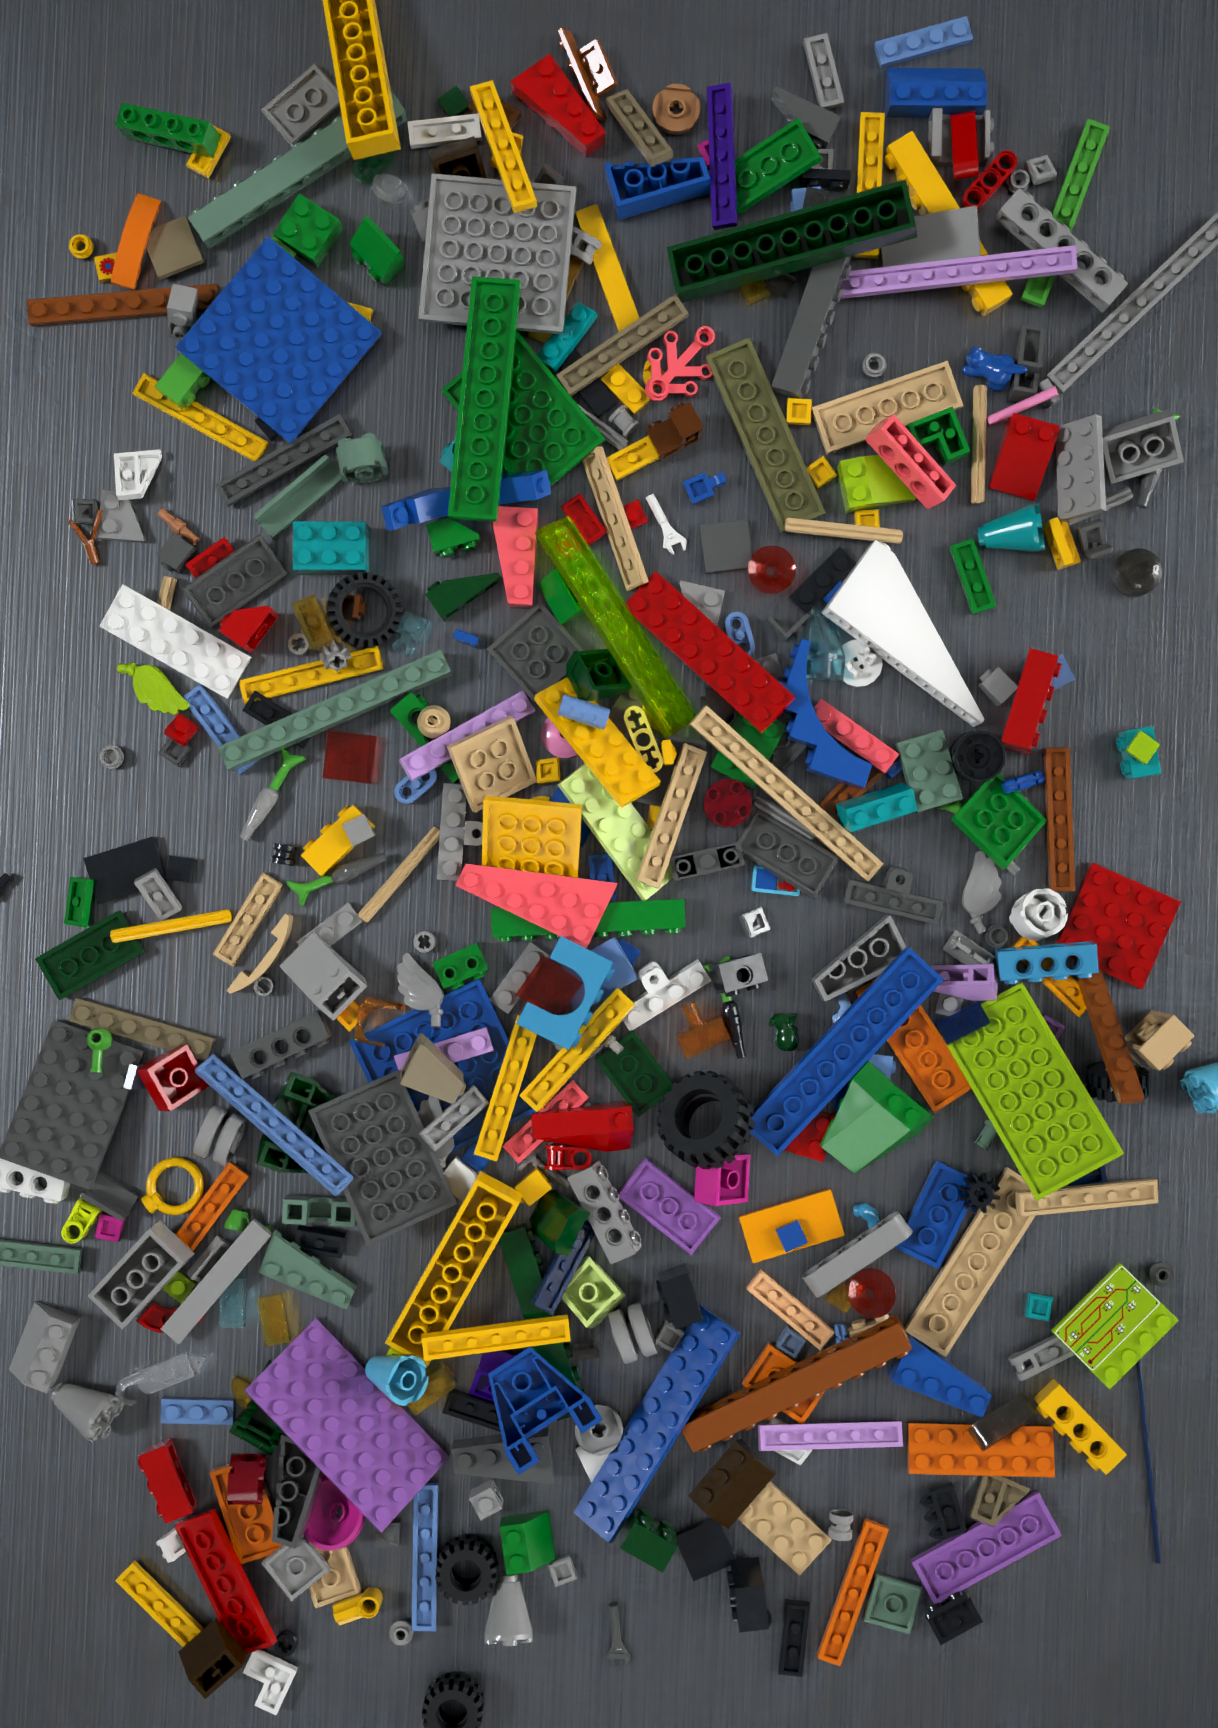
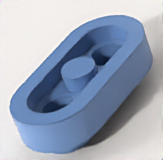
(743, 634)
(417, 787)

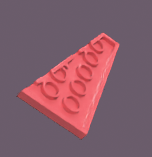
(554, 902)

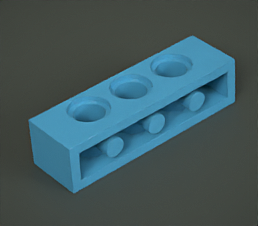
(1084, 951)

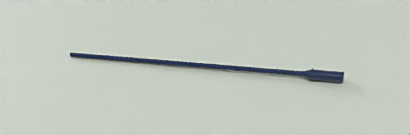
(1148, 1462)

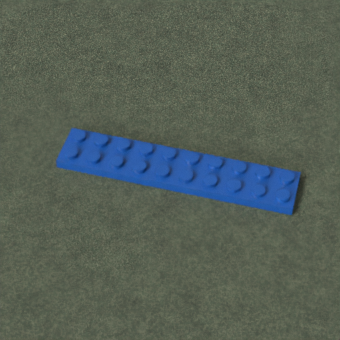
(843, 1050)
(656, 1425)

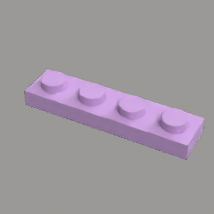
(458, 1047)

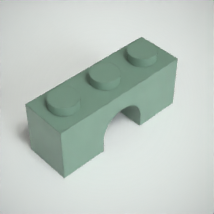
(309, 1208)

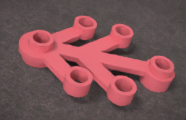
(676, 366)

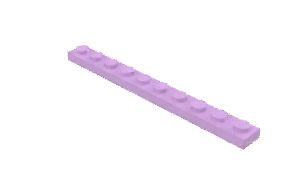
(960, 272)

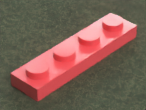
(855, 737)
(522, 1142)

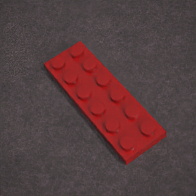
(225, 1580)

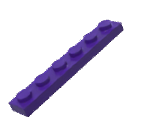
(722, 156)

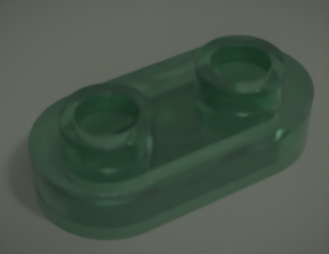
(374, 165)

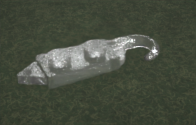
(160, 1375)

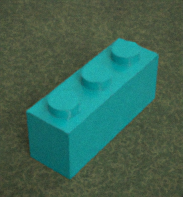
(876, 807)

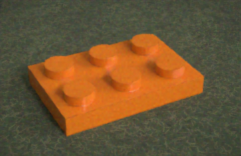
(769, 1362)

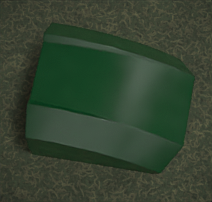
(595, 675)
(558, 1221)

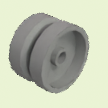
(219, 1135)
(629, 1334)

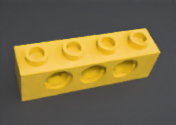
(1108, 1452)

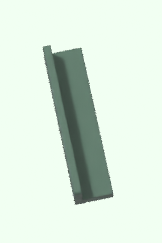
(298, 497)

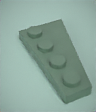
(294, 1268)

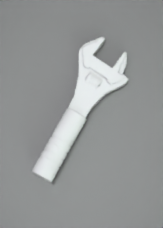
(671, 537)

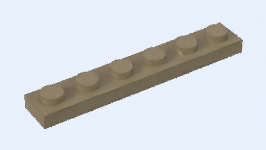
(622, 345)
(140, 1028)

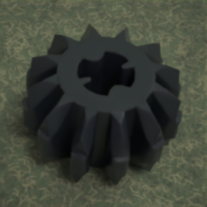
(983, 1183)

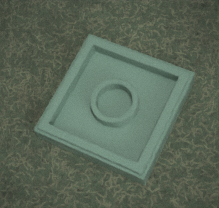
(892, 1603)

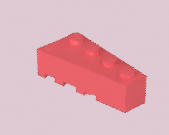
(517, 553)

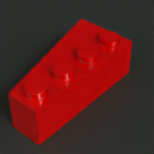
(558, 103)
(1030, 700)

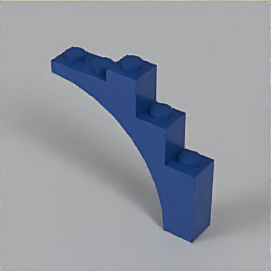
(827, 757)

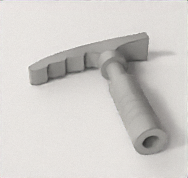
(553, 1174)

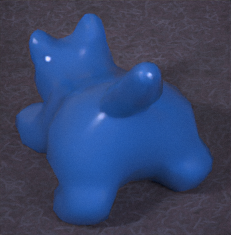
(995, 368)

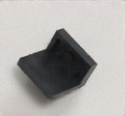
(953, 1617)

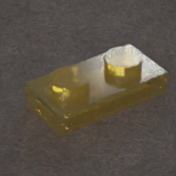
(273, 1319)

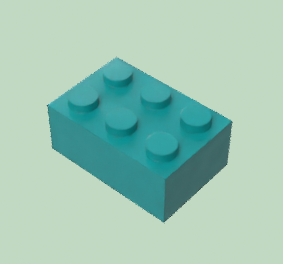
(330, 547)

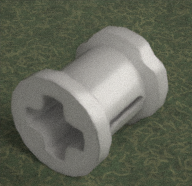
(624, 421)

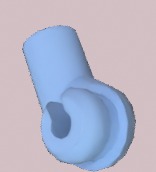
(844, 1002)

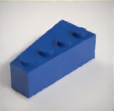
(647, 188)

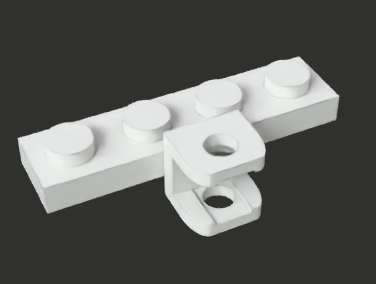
(663, 991)

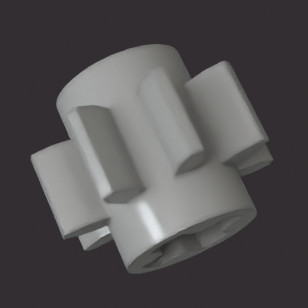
(335, 655)

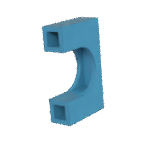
(564, 1028)

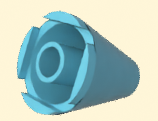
(398, 1377)

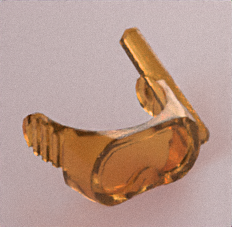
(364, 1009)

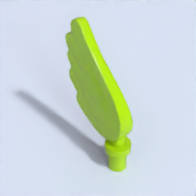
(154, 688)

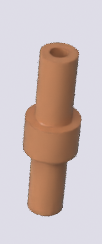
(178, 526)

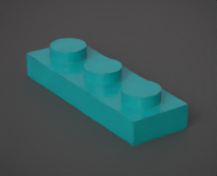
(561, 345)

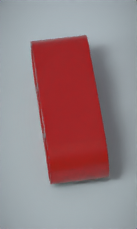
(965, 145)
(993, 173)

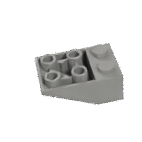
(323, 975)

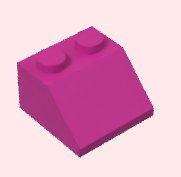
(724, 1184)

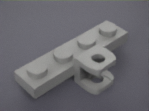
(454, 832)

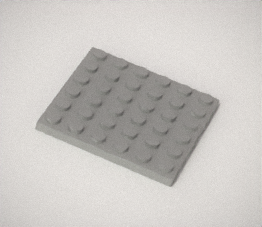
(479, 236)

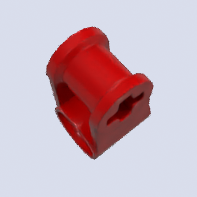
(565, 1157)

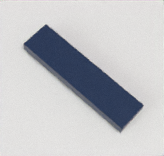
(561, 1272)

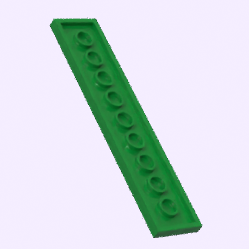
(484, 399)

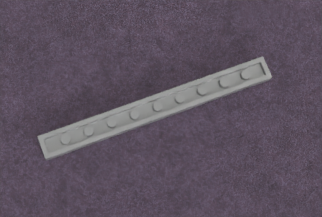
(1135, 306)

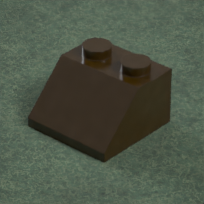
(458, 159)

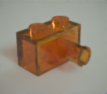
(701, 1033)

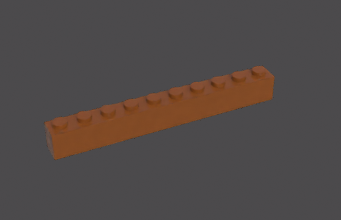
(797, 1383)

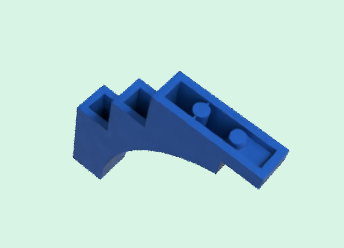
(435, 501)

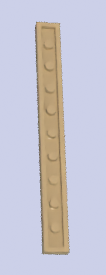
(786, 793)

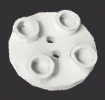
(853, 673)

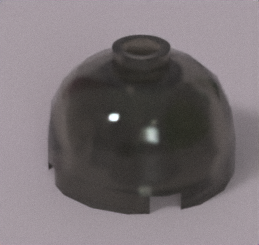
(1136, 572)

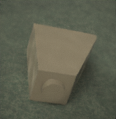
(432, 1072)

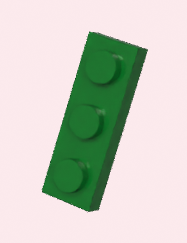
(972, 576)

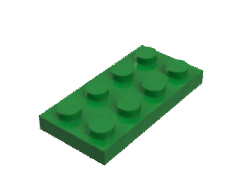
(774, 164)

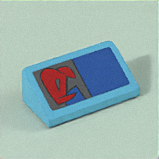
(768, 883)

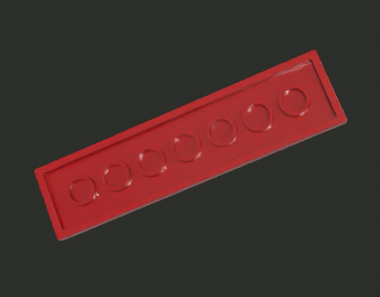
(709, 652)

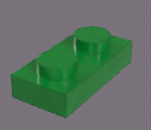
(78, 901)

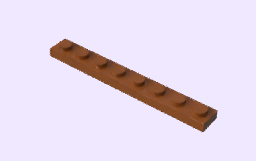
(110, 305)

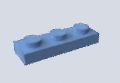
(198, 1410)

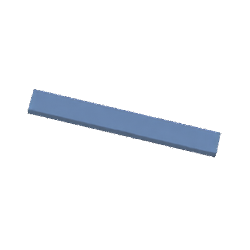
(274, 1125)

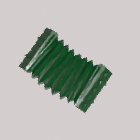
(257, 1427)

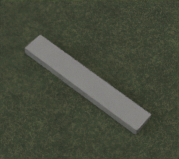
(216, 1281)

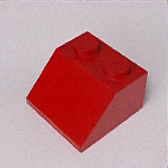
(248, 625)
(172, 1078)

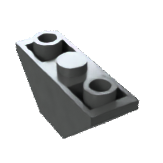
(706, 861)

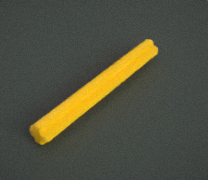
(170, 926)

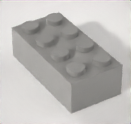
(141, 1274)

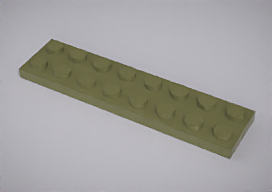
(764, 433)

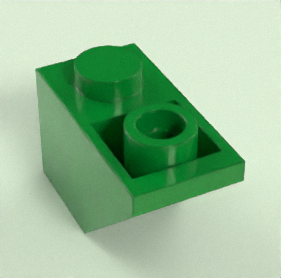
(450, 536)

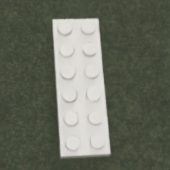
(175, 641)

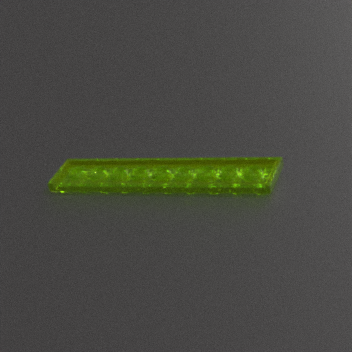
(616, 625)

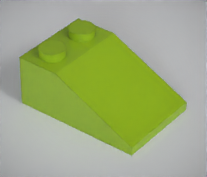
(870, 484)

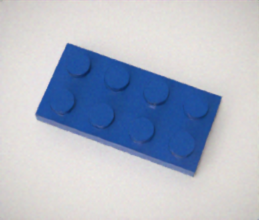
(935, 1215)

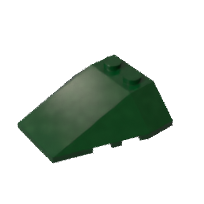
(293, 1102)

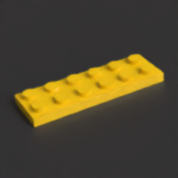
(603, 751)

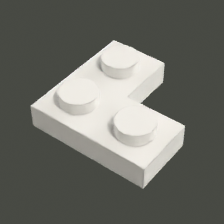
(275, 1675)

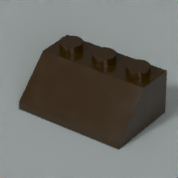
(732, 1484)

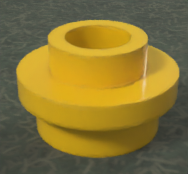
(78, 240)

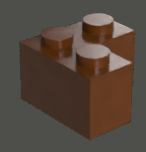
(676, 432)

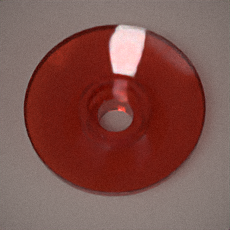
(780, 561)
(883, 1293)

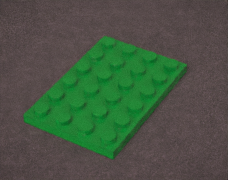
(543, 420)

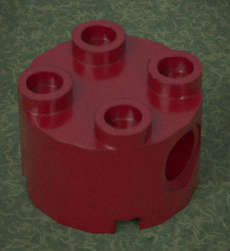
(727, 803)
(246, 1479)

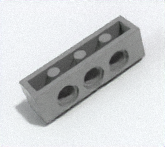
(614, 1246)

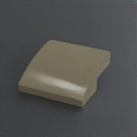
(173, 248)

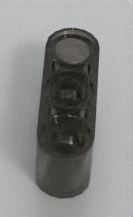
(1002, 1421)

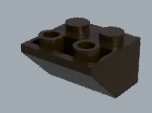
(211, 1658)

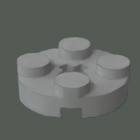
(611, 1435)

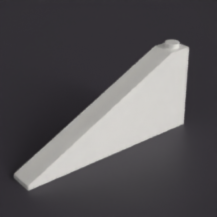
(887, 616)

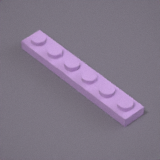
(436, 752)
(830, 1435)

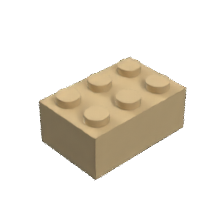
(1158, 1040)

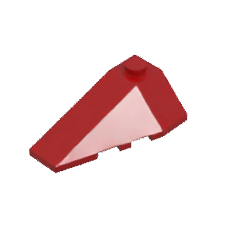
(593, 1127)

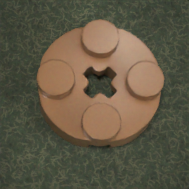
(683, 121)

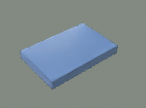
(621, 977)

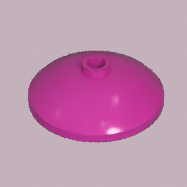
(325, 1526)

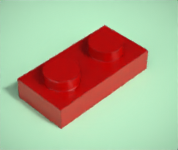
(210, 557)

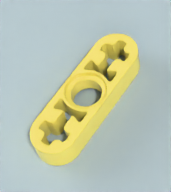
(631, 725)

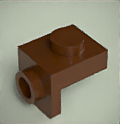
(353, 607)

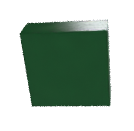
(453, 102)

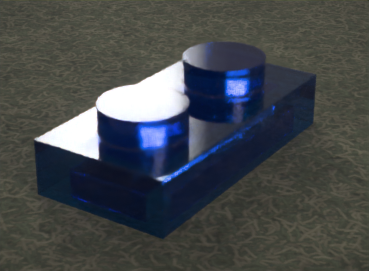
(962, 1023)

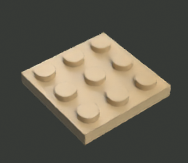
(492, 762)

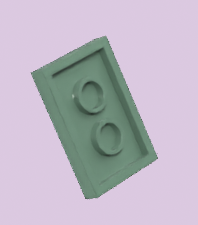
(929, 770)

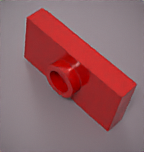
(584, 519)

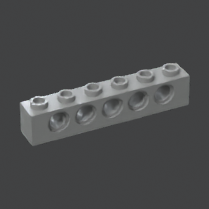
(1059, 234)

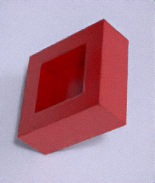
(635, 514)
(181, 730)

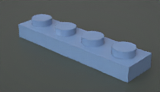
(923, 42)

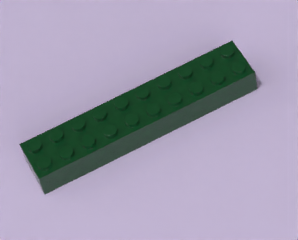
(792, 241)

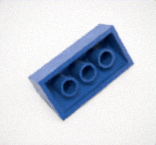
(919, 90)

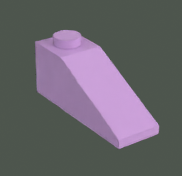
(968, 982)

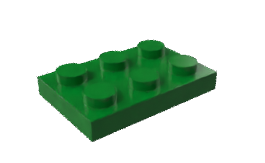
(763, 743)

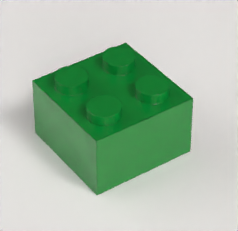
(309, 230)

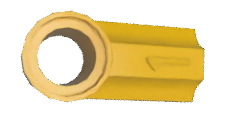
(356, 1606)

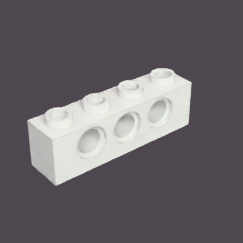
(55, 1191)

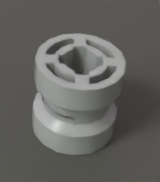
(840, 1525)

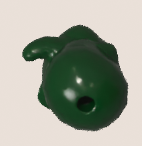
(786, 1033)

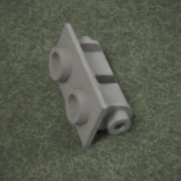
(966, 950)

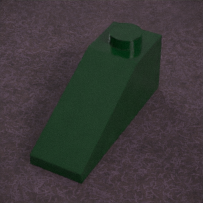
(457, 593)

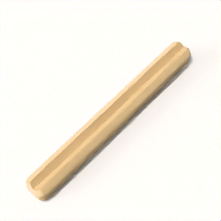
(978, 444)
(843, 530)
(400, 875)

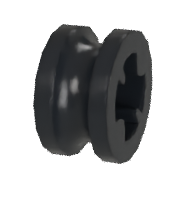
(278, 1646)

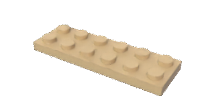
(908, 397)

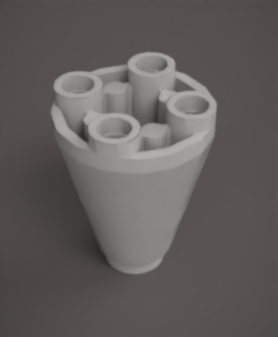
(87, 1409)
(508, 1614)

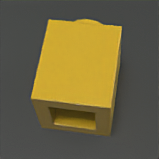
(533, 1186)

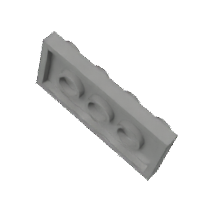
(1080, 468)

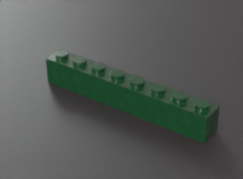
(526, 1276)

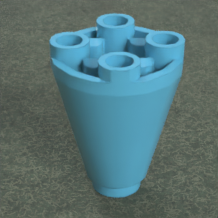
(1202, 1087)

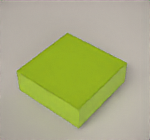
(1142, 747)

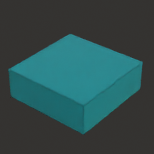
(1038, 1306)

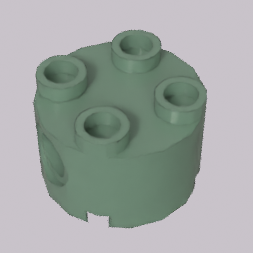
(361, 459)

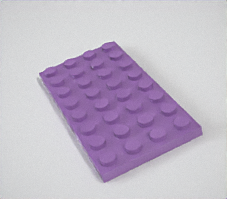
(347, 1425)

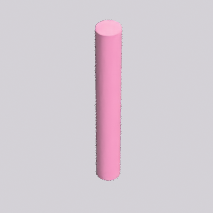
(1022, 405)

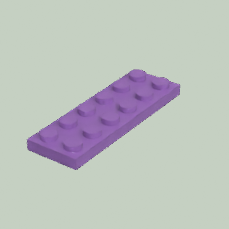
(985, 1549)

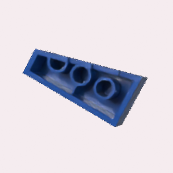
(939, 1379)

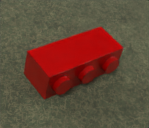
(167, 1481)

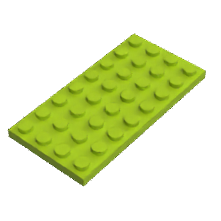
(1033, 1095)

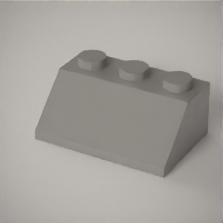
(1141, 446)
(43, 1347)

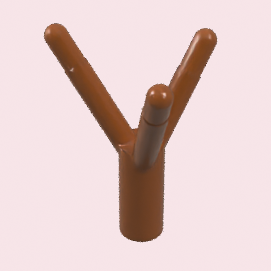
(89, 544)

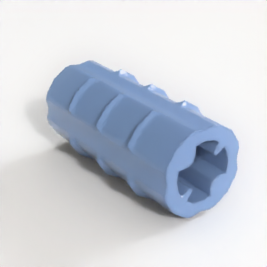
(583, 711)

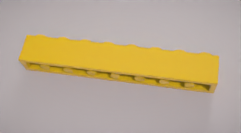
(931, 195)

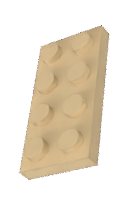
(785, 1528)

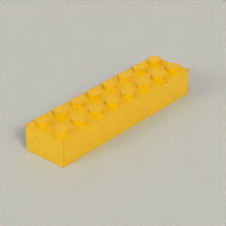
(361, 77)
(455, 1264)

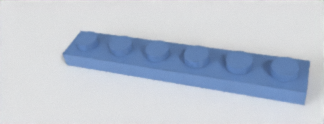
(425, 1558)

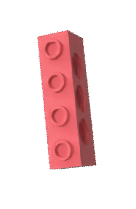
(910, 461)

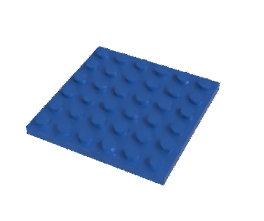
(278, 340)
(463, 1012)

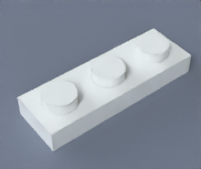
(443, 130)

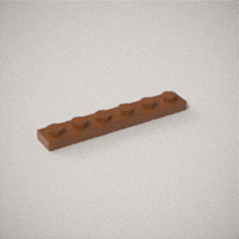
(1059, 819)
(1110, 1039)

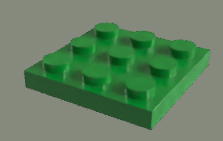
(999, 821)

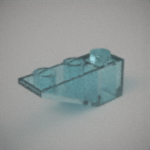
(826, 652)

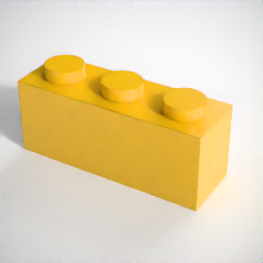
(332, 844)

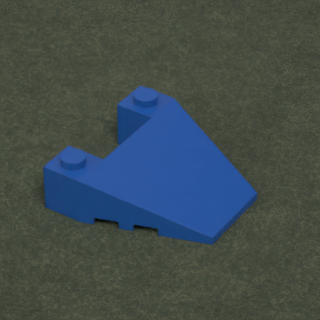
(529, 1398)

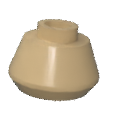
(439, 726)

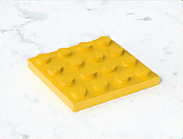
(531, 835)

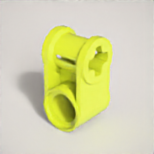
(84, 1217)

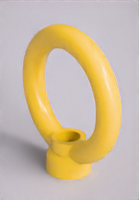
(154, 1202)

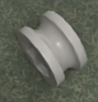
(301, 652)
(417, 942)

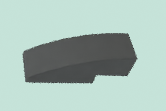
(1028, 354)

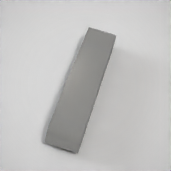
(857, 1254)

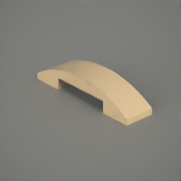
(282, 932)

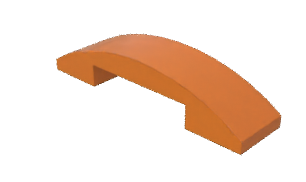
(134, 241)

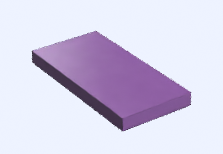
(668, 1206)

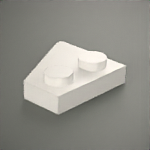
(135, 472)

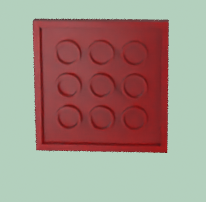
(1124, 922)

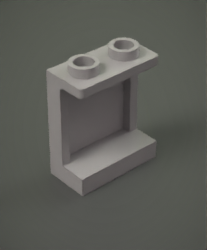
(941, 138)

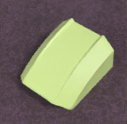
(592, 1293)

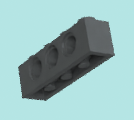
(245, 1057)

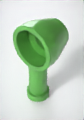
(98, 1047)
(239, 1221)

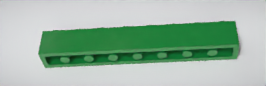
(617, 917)

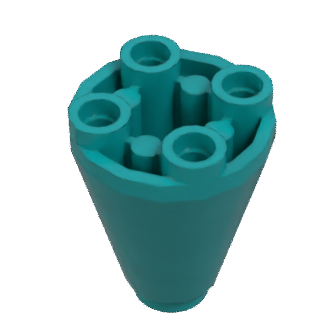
(1015, 530)

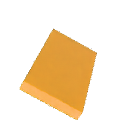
(815, 1214)

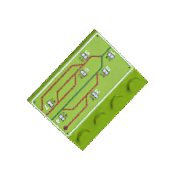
(1114, 1325)

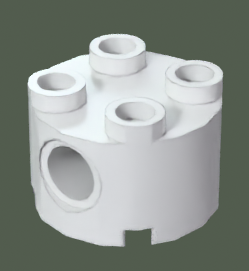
(1039, 914)

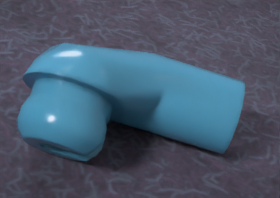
(867, 1213)

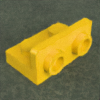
(1061, 543)

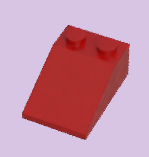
(1023, 456)

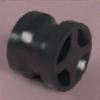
(283, 854)

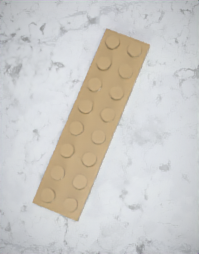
(970, 1269)

